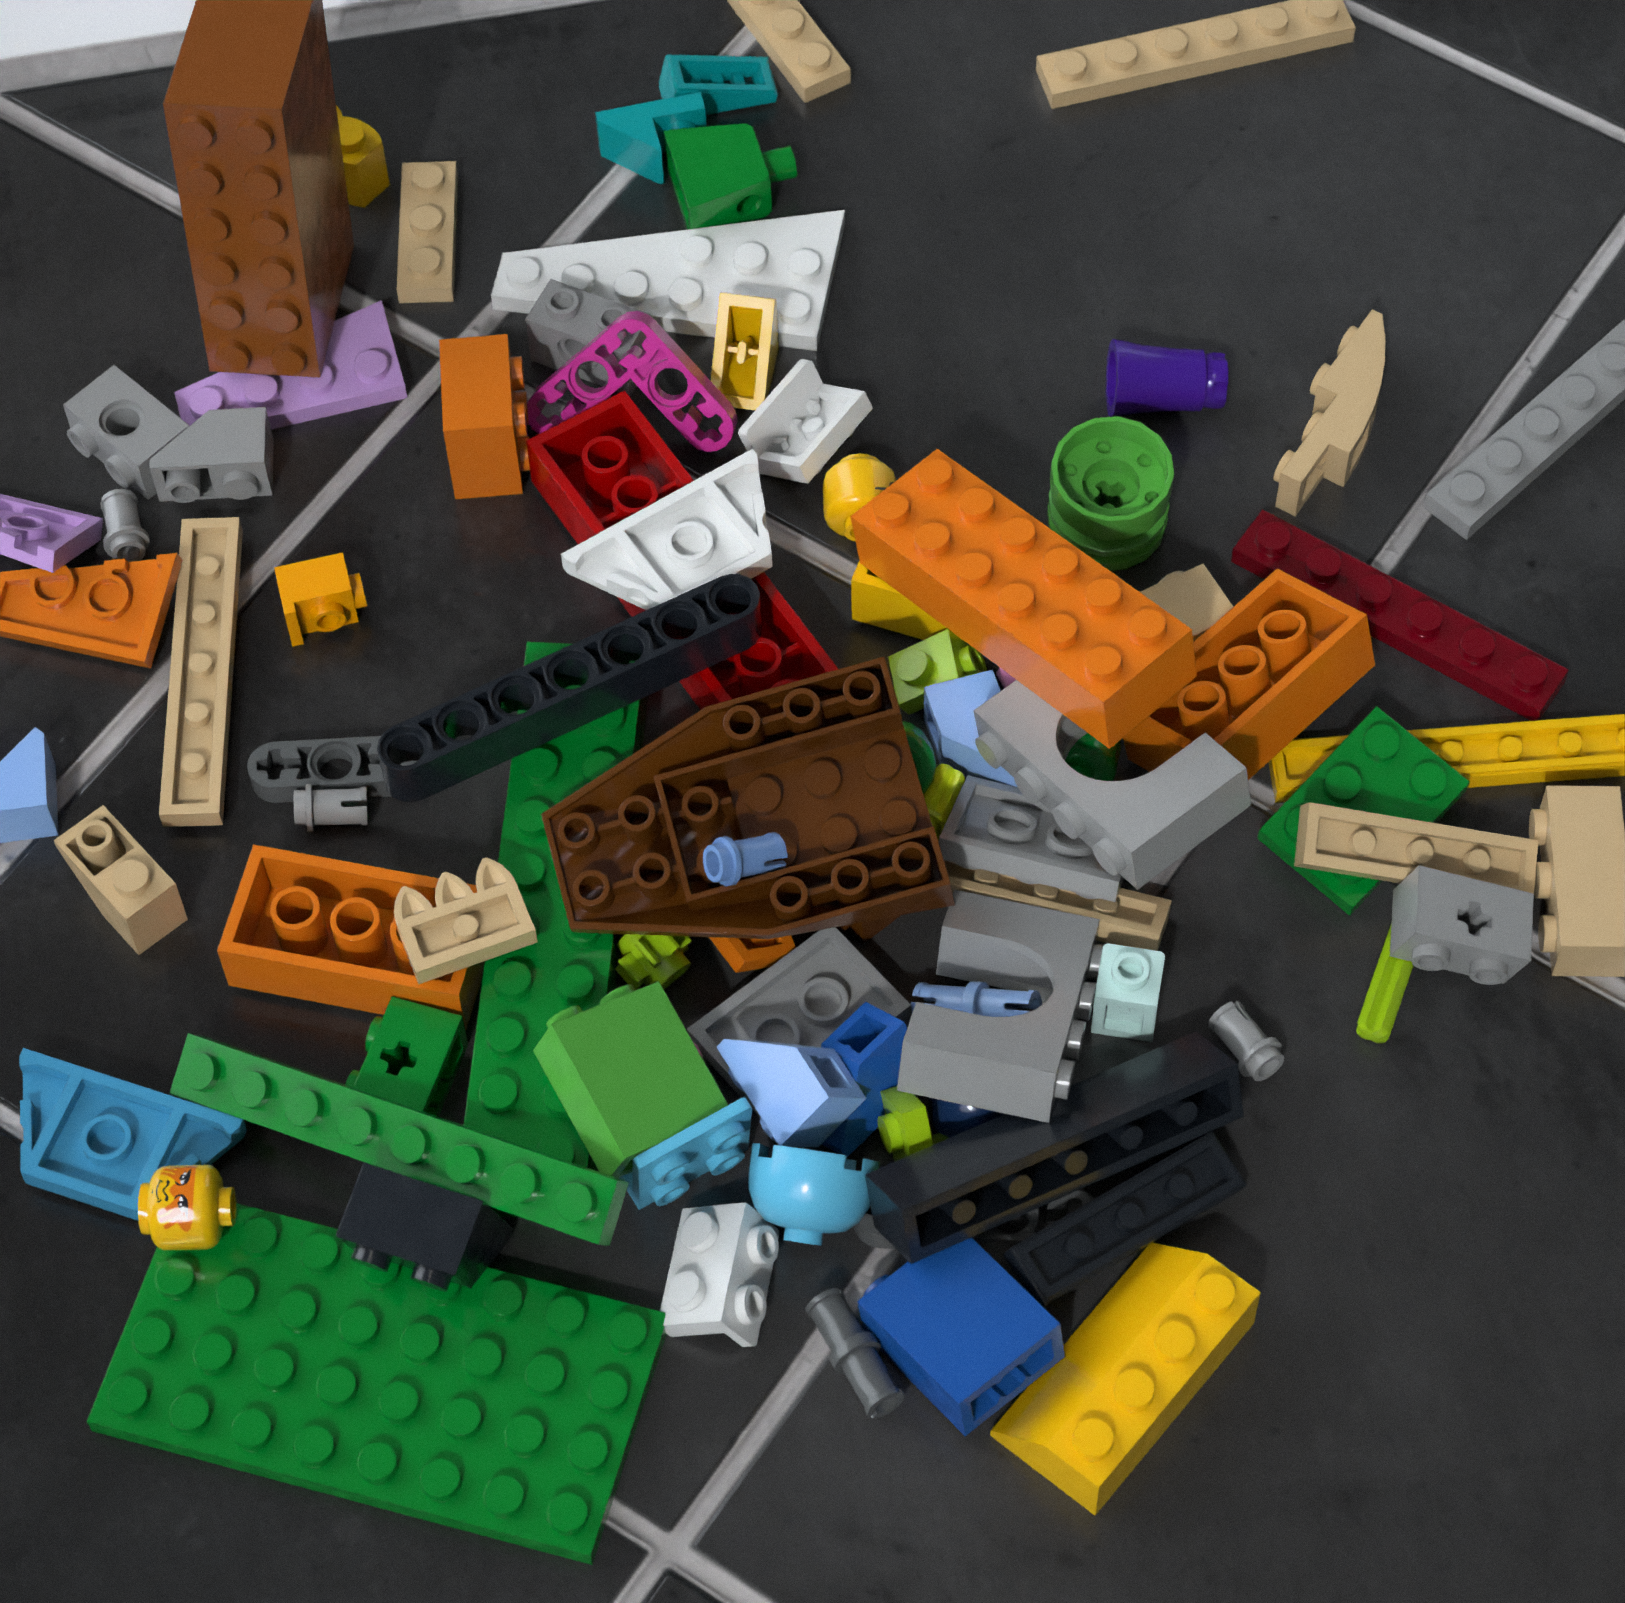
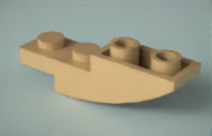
(1340, 418)

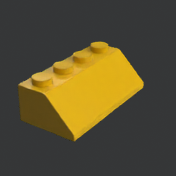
(1129, 1371)

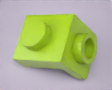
(929, 663)
(905, 1124)

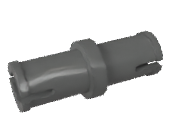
(855, 1353)

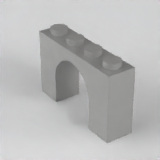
(1129, 824)
(1017, 1060)

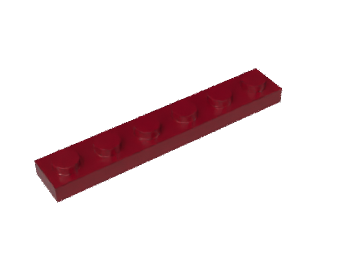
(1407, 617)

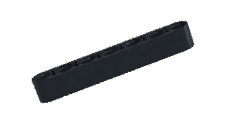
(556, 710)

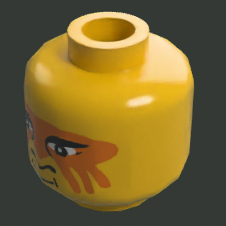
(186, 1207)

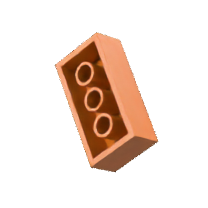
(1261, 675)
(331, 935)

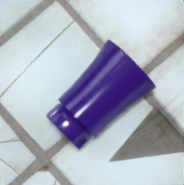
(1163, 379)

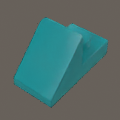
(635, 133)

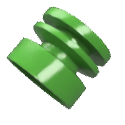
(1111, 490)

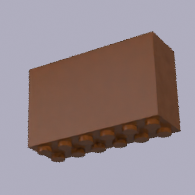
(261, 182)

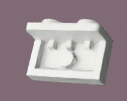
(802, 424)
(720, 1273)

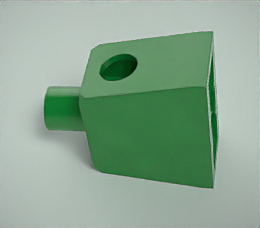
(724, 174)

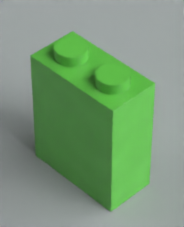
(627, 1074)

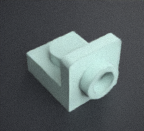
(1127, 992)

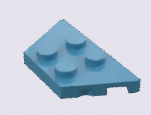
(108, 1136)

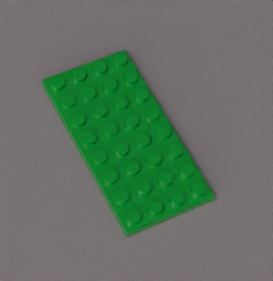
(450, 1407)

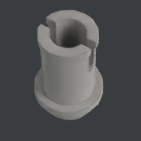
(123, 526)
(329, 808)
(1254, 1050)

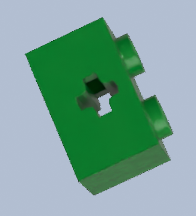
(412, 1055)

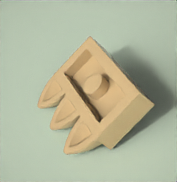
(464, 924)

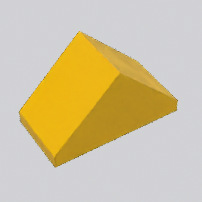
(745, 348)

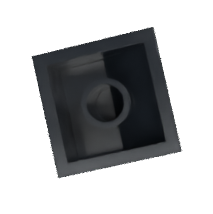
(420, 1228)

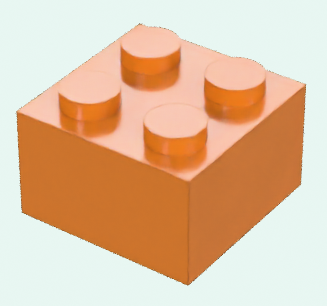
(484, 416)

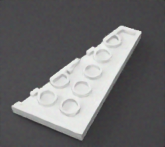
(683, 272)

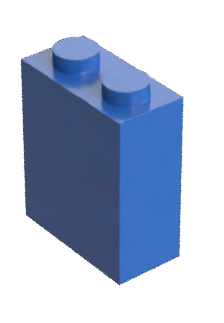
(962, 1331)

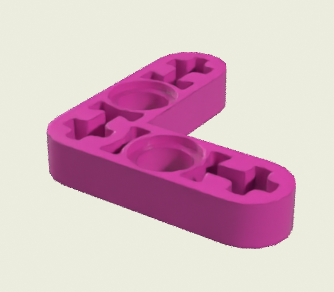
(642, 368)

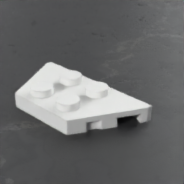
(682, 539)

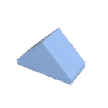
(28, 791)

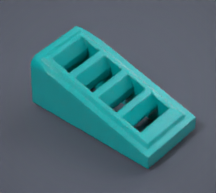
(707, 75)

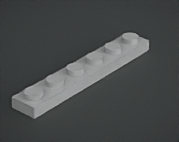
(1532, 438)

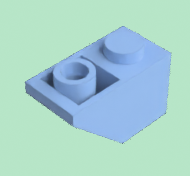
(953, 724)
(794, 1088)

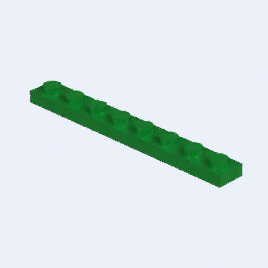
(400, 1139)

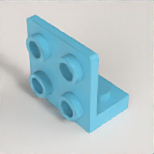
(708, 1145)

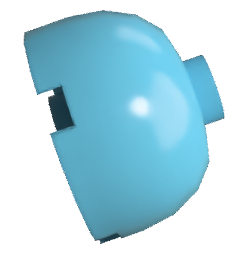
(808, 1191)

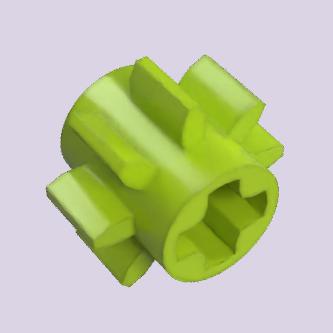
(652, 959)

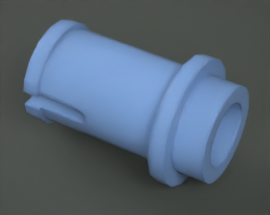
(730, 860)

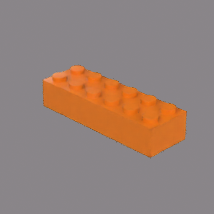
(1025, 597)

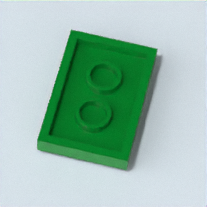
(1371, 771)

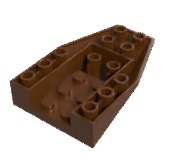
(799, 760)

